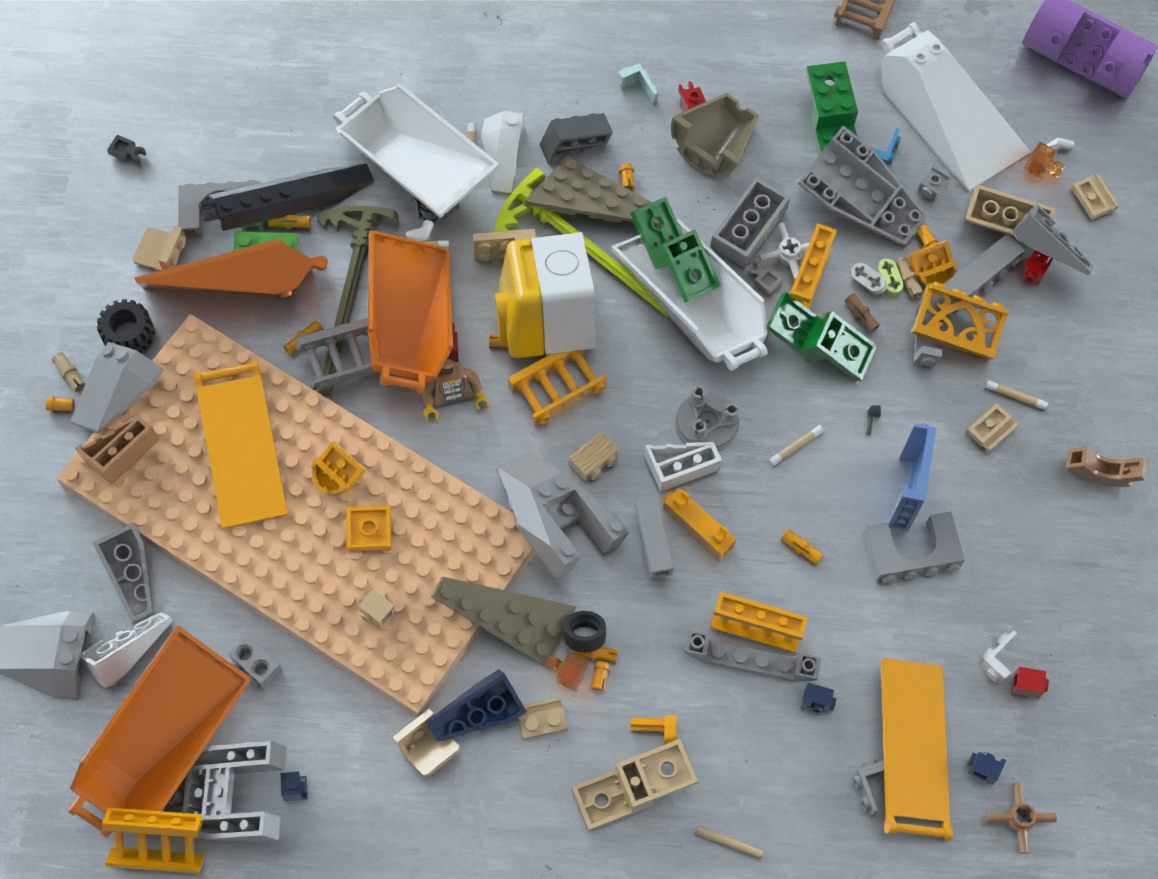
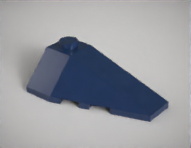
(480, 707)

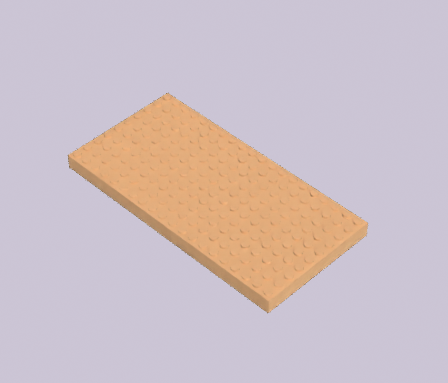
(298, 564)

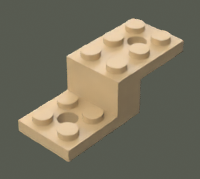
(494, 244)
(634, 784)

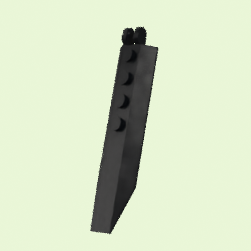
(285, 196)

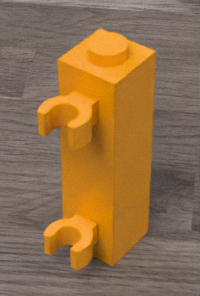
(699, 523)

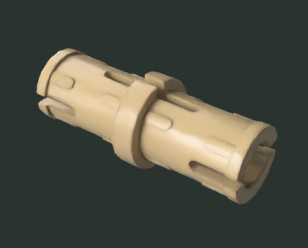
(909, 278)
(68, 372)

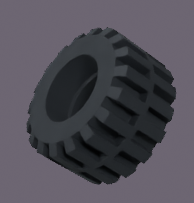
(124, 313)

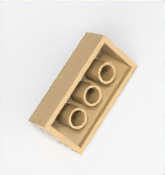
(999, 210)

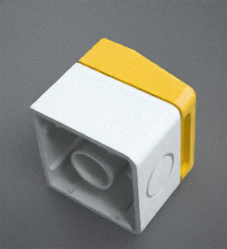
(546, 296)

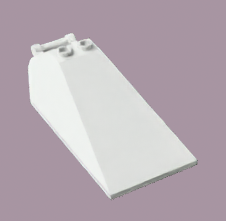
(948, 109)
(415, 147)
(715, 322)

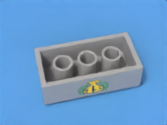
(750, 222)

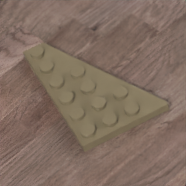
(579, 189)

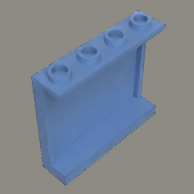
(919, 451)

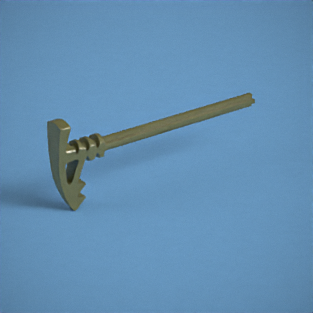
(360, 244)

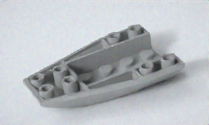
(862, 188)

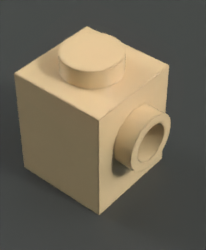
(376, 608)

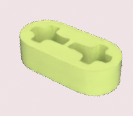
(893, 276)

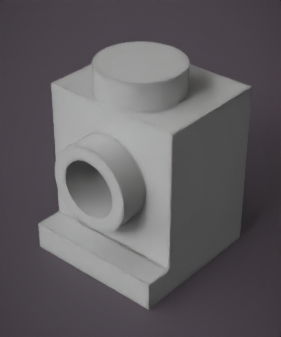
(934, 182)

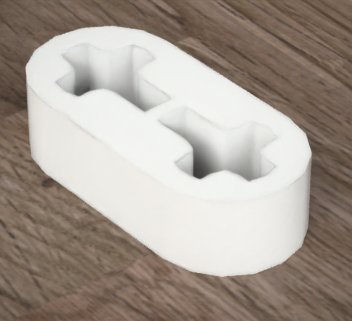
(866, 282)

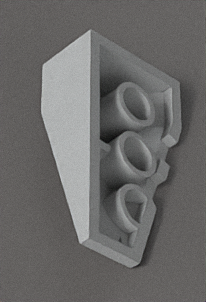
(1039, 233)
(126, 565)

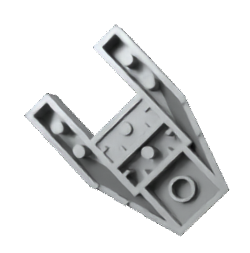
(549, 501)
(209, 791)

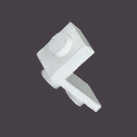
(994, 669)

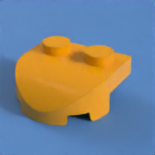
(933, 264)
(336, 470)

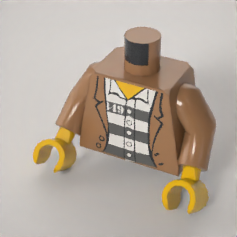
(452, 385)

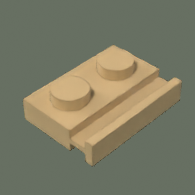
(1094, 196)
(992, 427)
(542, 719)

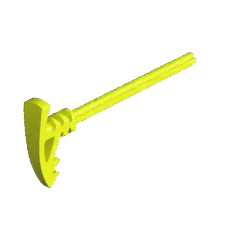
(507, 219)

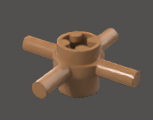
(1026, 811)

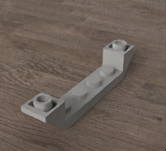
(751, 660)

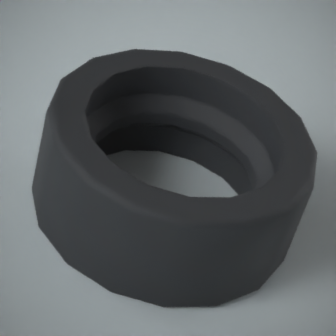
(582, 643)

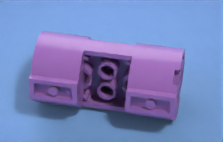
(1090, 45)

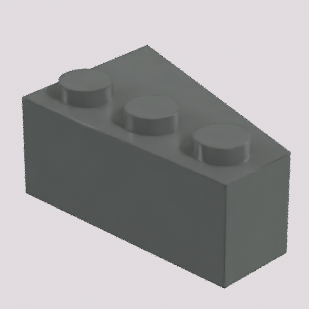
(575, 134)

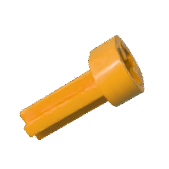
(667, 725)

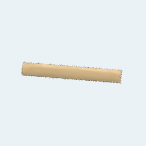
(729, 842)

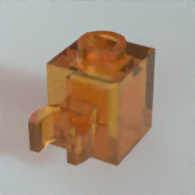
(1043, 160)
(570, 671)

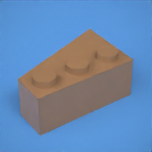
(119, 449)

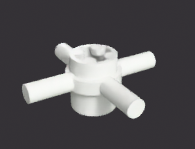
(783, 251)

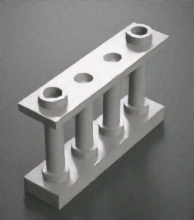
(328, 338)

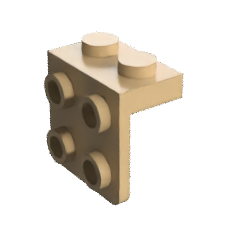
(159, 248)
(421, 746)

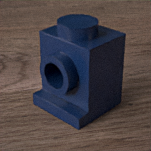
(818, 698)
(985, 766)
(293, 786)

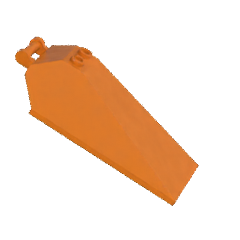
(254, 270)
(408, 309)
(158, 730)

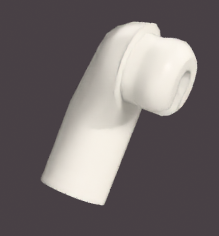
(1061, 143)
(422, 233)

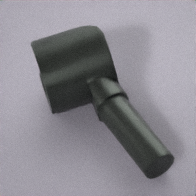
(873, 411)

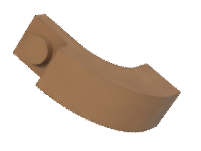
(1106, 471)

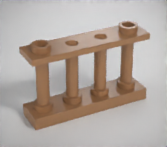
(877, 25)

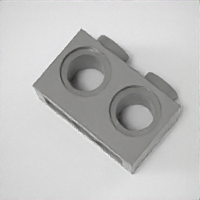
(258, 659)

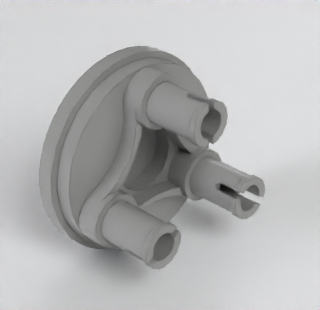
(707, 419)

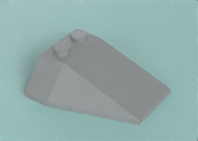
(113, 385)
(46, 651)

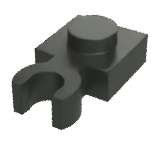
(124, 148)

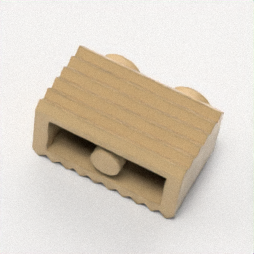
(594, 457)

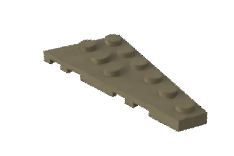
(515, 618)

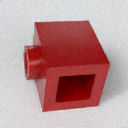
(1030, 682)

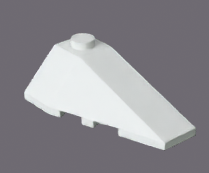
(502, 142)
(113, 659)

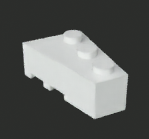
(681, 463)

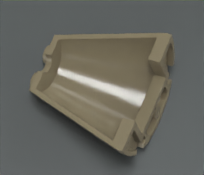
(714, 134)

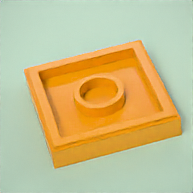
(369, 528)

